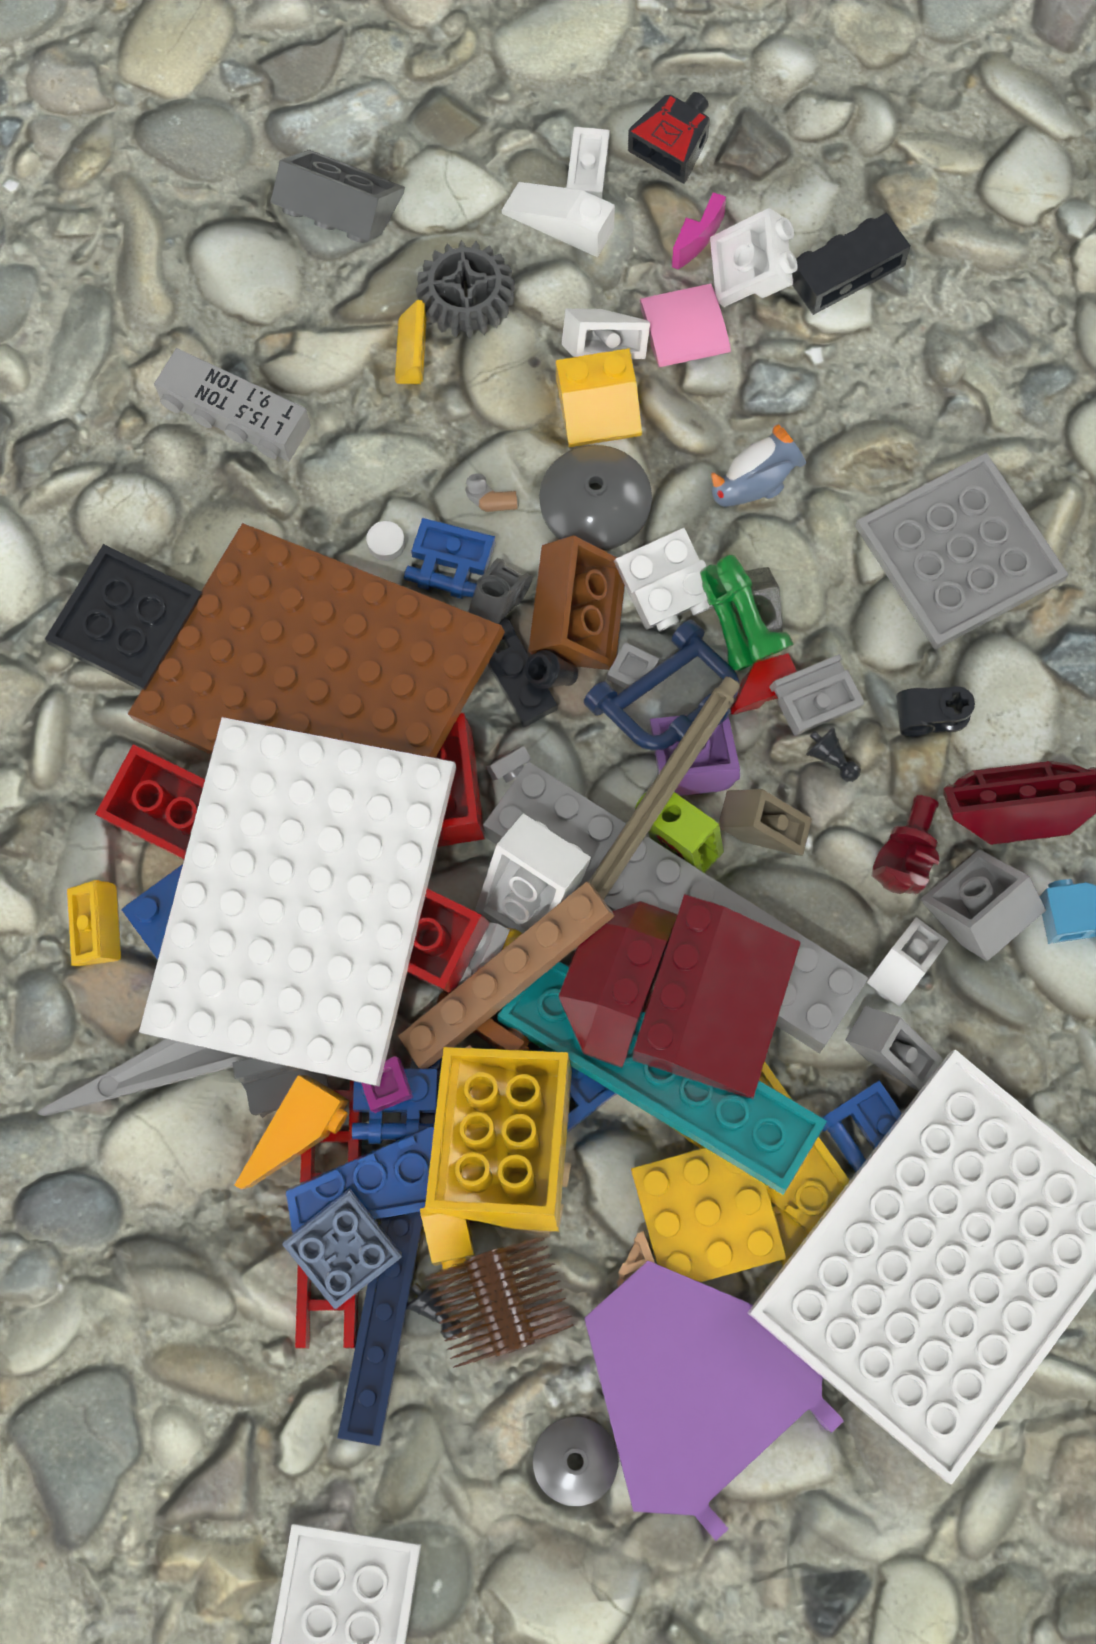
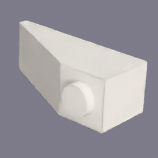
(563, 214)

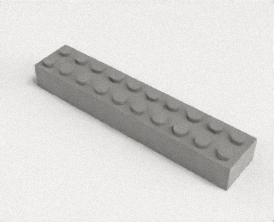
(819, 984)

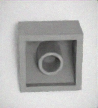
(984, 904)

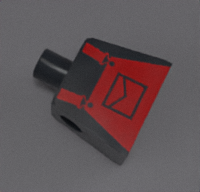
(672, 135)

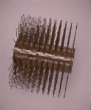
(499, 1300)

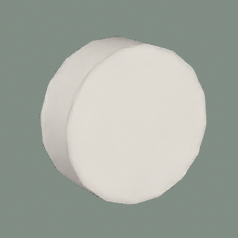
(385, 540)

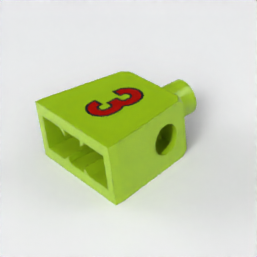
(687, 833)

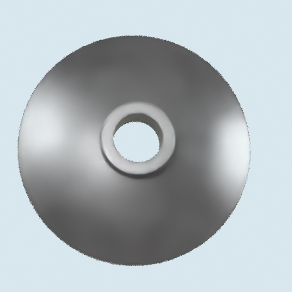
(599, 1456)

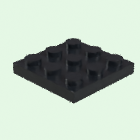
(123, 617)

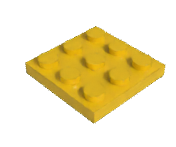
(707, 1216)

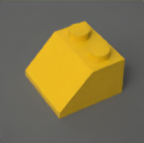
(598, 397)

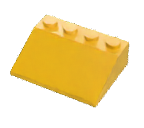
(500, 1137)

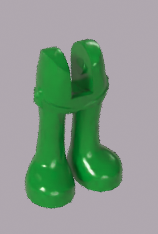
(730, 584)

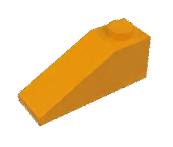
(300, 1123)

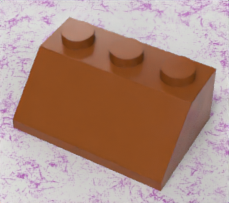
(577, 604)

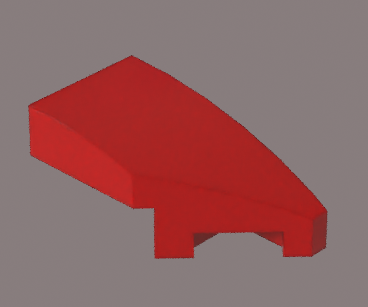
(756, 682)

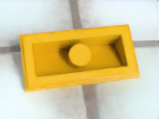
(411, 345)
(93, 923)

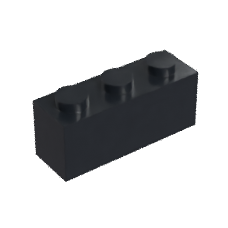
(850, 263)

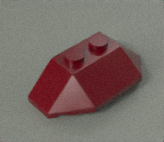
(1023, 801)
(614, 979)

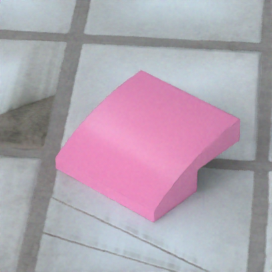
(685, 325)

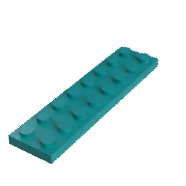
(758, 1135)

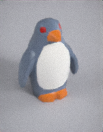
(758, 470)

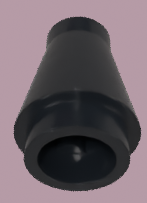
(549, 670)

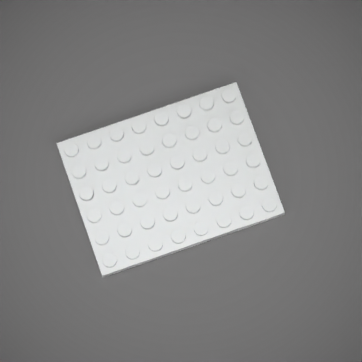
(299, 900)
(943, 1267)

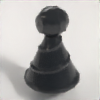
(829, 750)
(424, 1306)

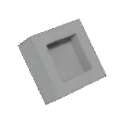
(631, 665)
(509, 765)

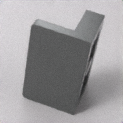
(269, 1082)

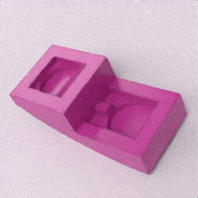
(696, 235)

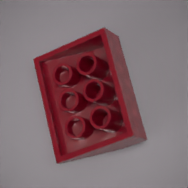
(716, 997)

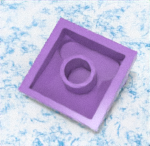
(714, 767)

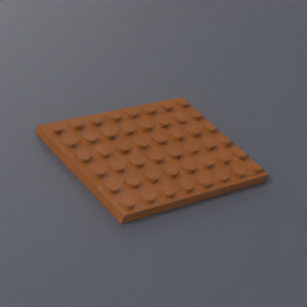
(316, 653)

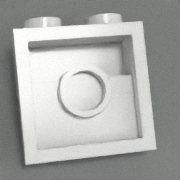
(753, 257)
(664, 580)

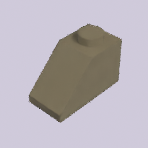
(764, 821)

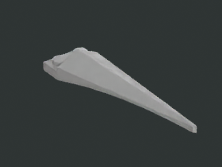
(155, 1067)

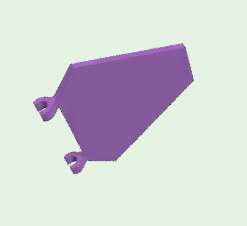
(693, 1389)

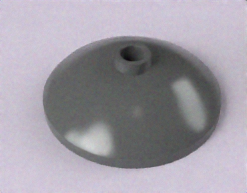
(597, 516)

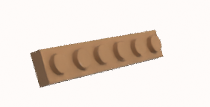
(506, 975)

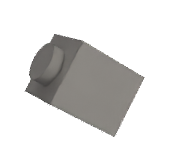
(893, 1047)

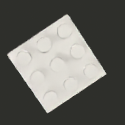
(345, 1588)

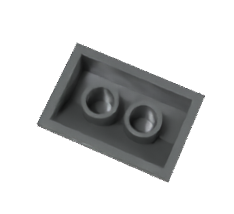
(335, 195)

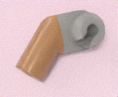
(486, 498)

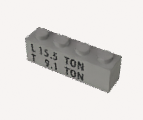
(232, 405)

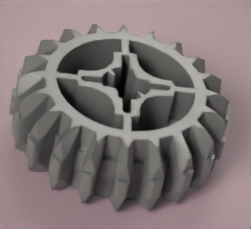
(488, 285)

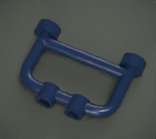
(690, 642)

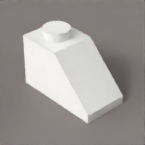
(604, 331)
(907, 962)

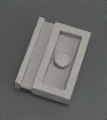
(817, 695)

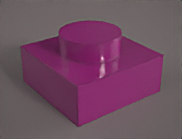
(392, 1089)

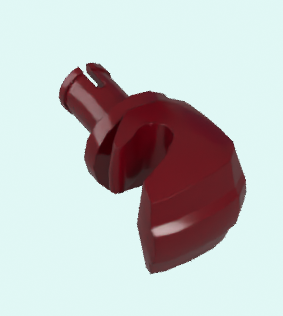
(910, 852)

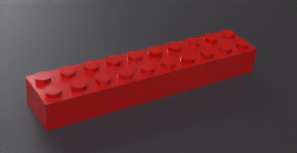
(160, 807)

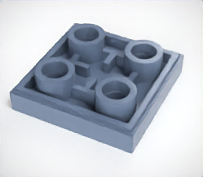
(342, 1248)

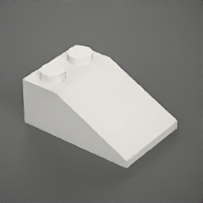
(530, 875)

